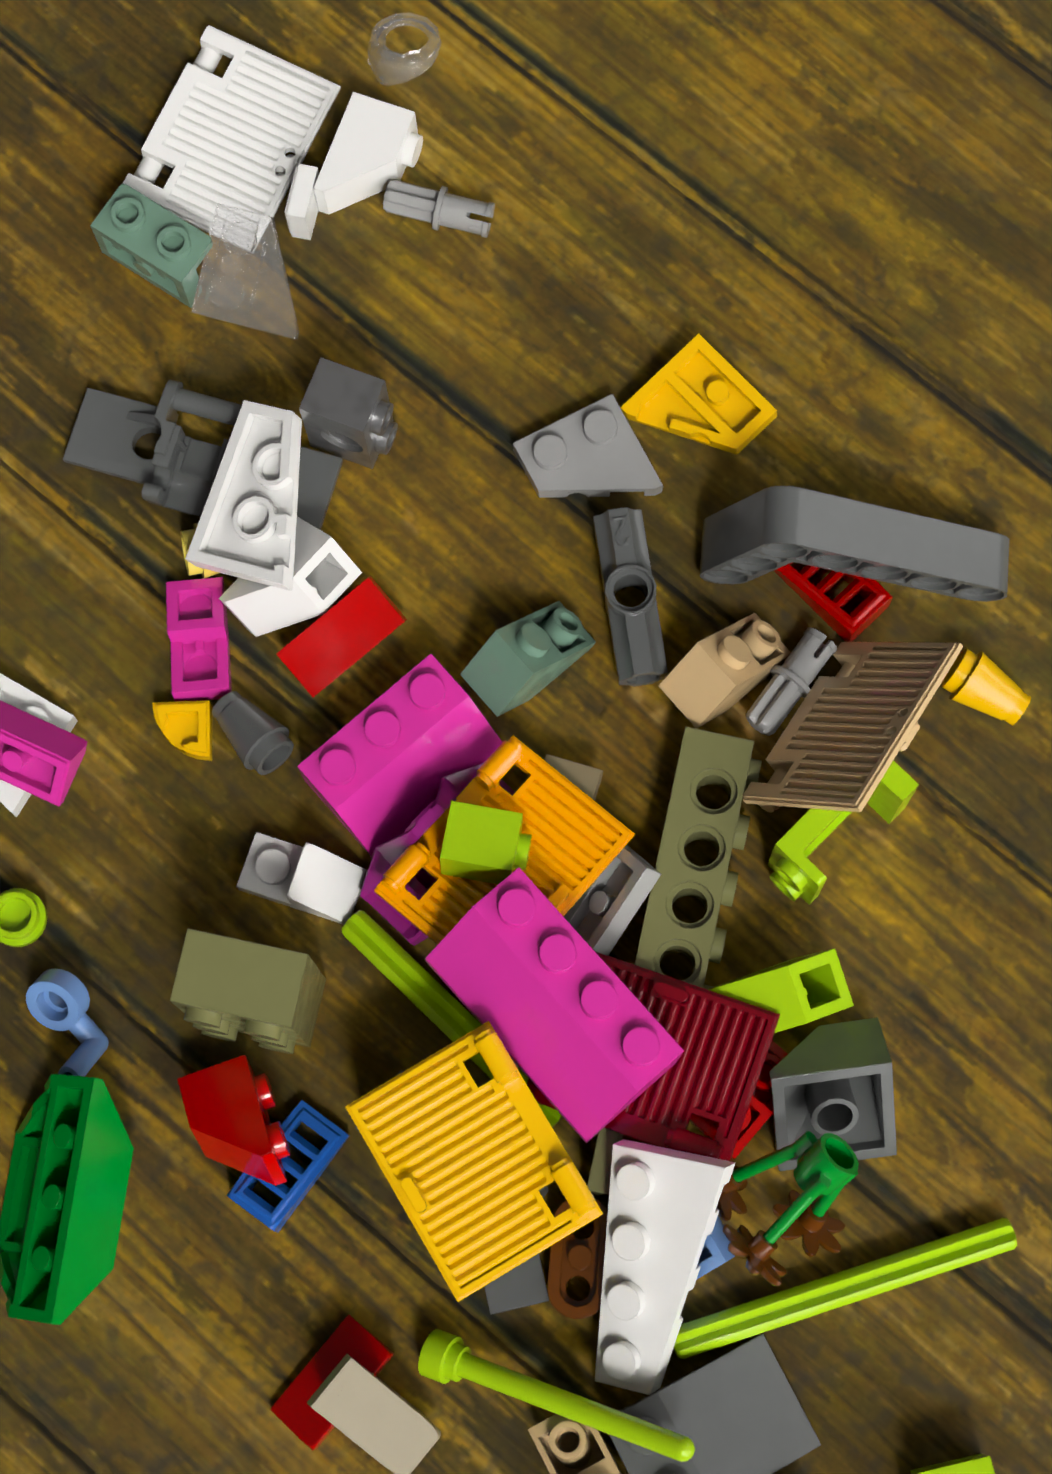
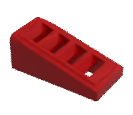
(845, 625)

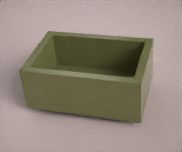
(249, 990)

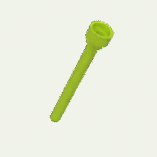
(447, 1359)

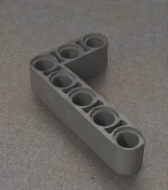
(854, 539)

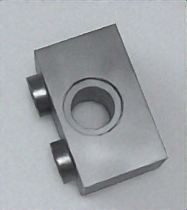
(348, 414)

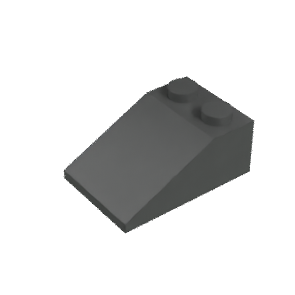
(734, 1413)

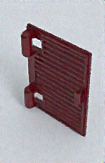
(714, 1076)

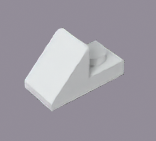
(302, 878)

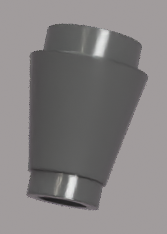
(254, 735)

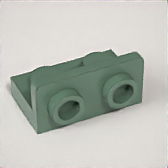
(152, 242)

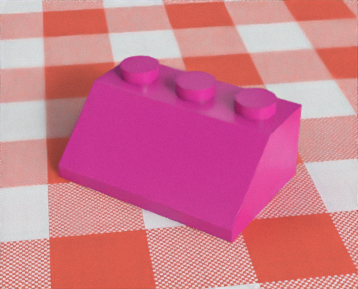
(395, 752)

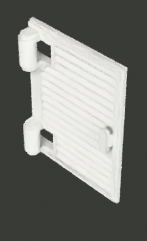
(232, 132)

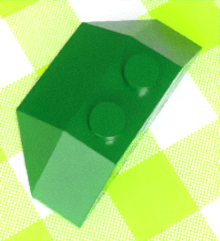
(63, 1199)

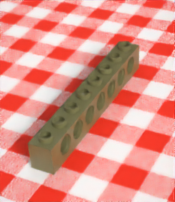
(702, 761)

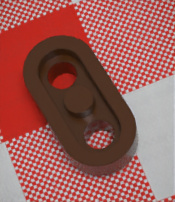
(578, 1258)

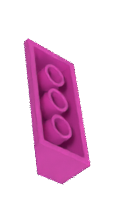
(554, 1004)

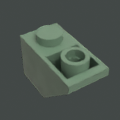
(526, 657)

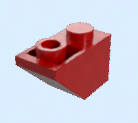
(231, 1119)

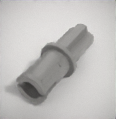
(437, 207)
(790, 681)

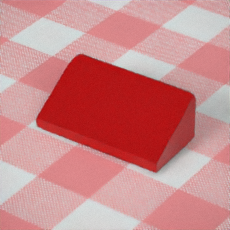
(348, 1339)

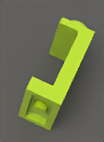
(789, 859)

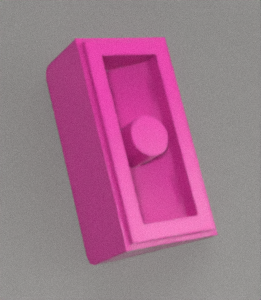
(38, 754)

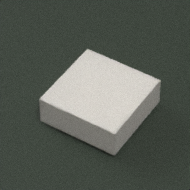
(301, 203)

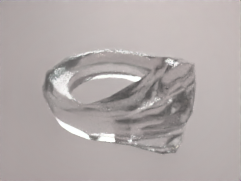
(395, 68)

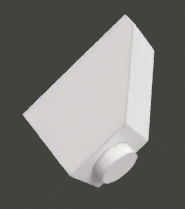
(367, 152)

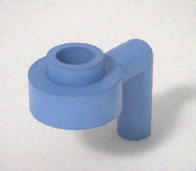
(61, 1004)

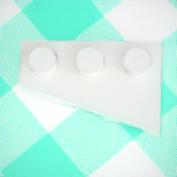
(253, 500)

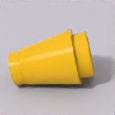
(985, 687)

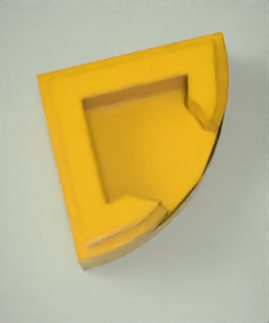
(186, 726)

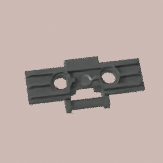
(181, 466)

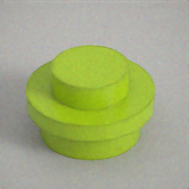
(21, 917)

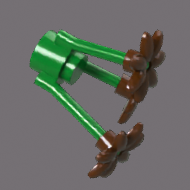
(821, 1171)

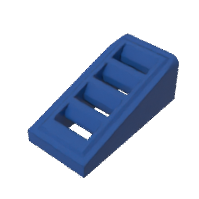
(276, 1217)

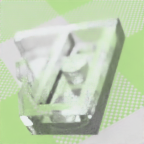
(246, 274)

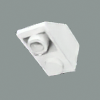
(319, 579)

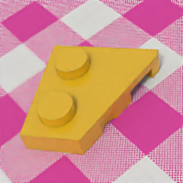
(702, 400)

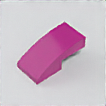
(198, 639)

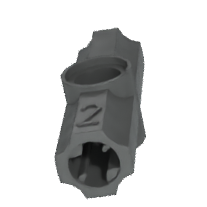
(636, 629)

